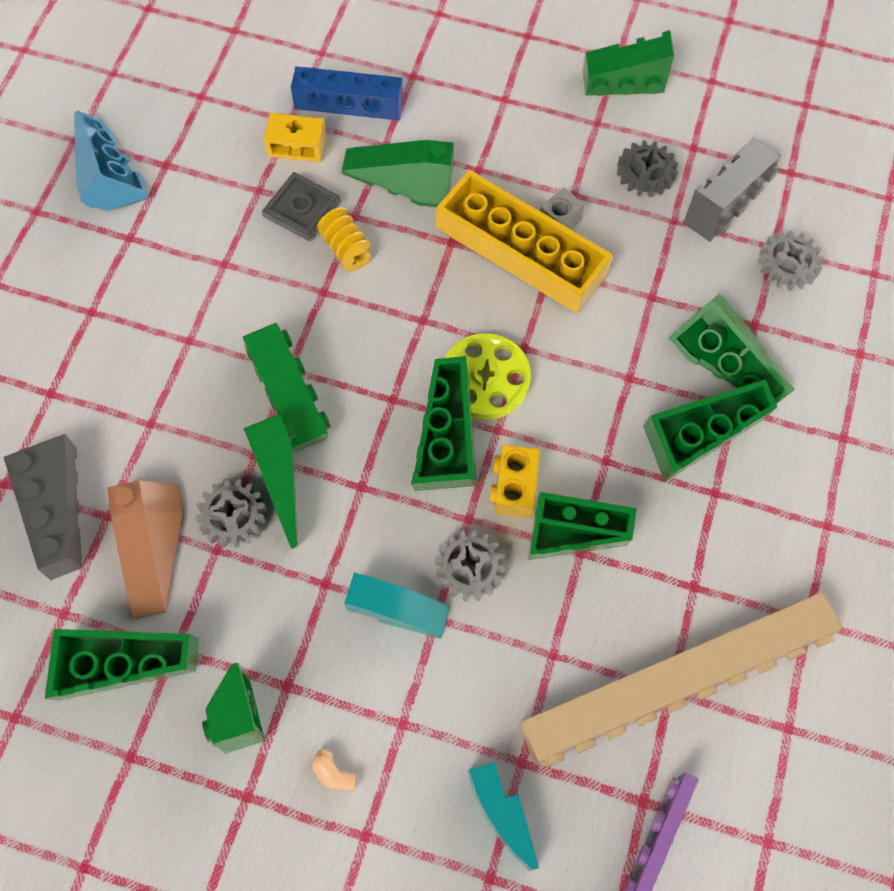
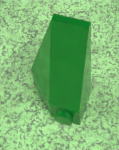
(411, 168)
(729, 349)
(275, 459)

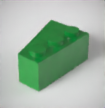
(630, 68)

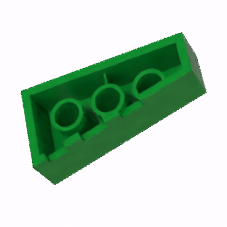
(285, 386)
(699, 428)
(108, 660)

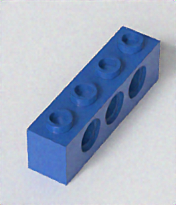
(347, 93)

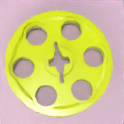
(498, 373)

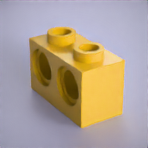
(521, 482)

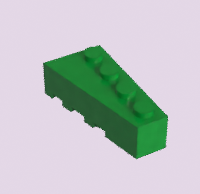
(447, 438)

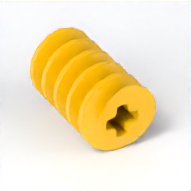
(345, 239)

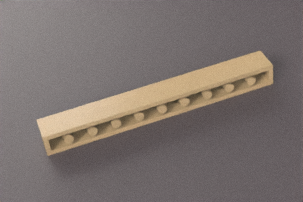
(679, 678)

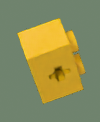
(295, 137)

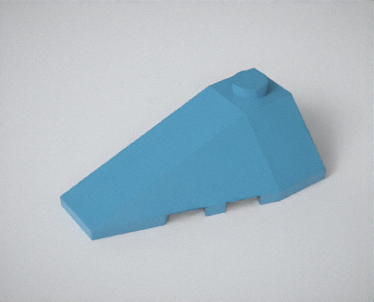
(101, 170)

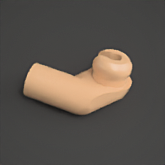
(329, 775)

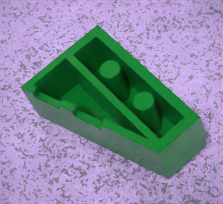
(578, 525)

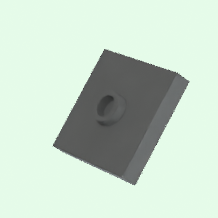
(300, 205)

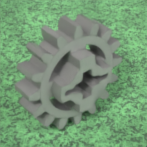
(790, 260)
(218, 508)
(458, 570)

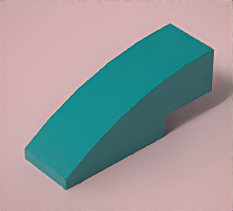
(396, 605)
(503, 814)

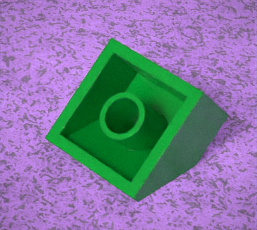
(233, 713)

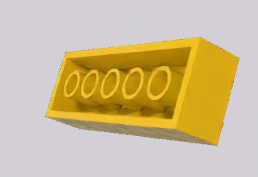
(523, 241)

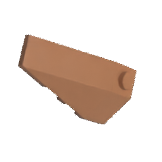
(146, 532)

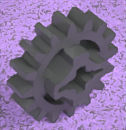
(633, 168)

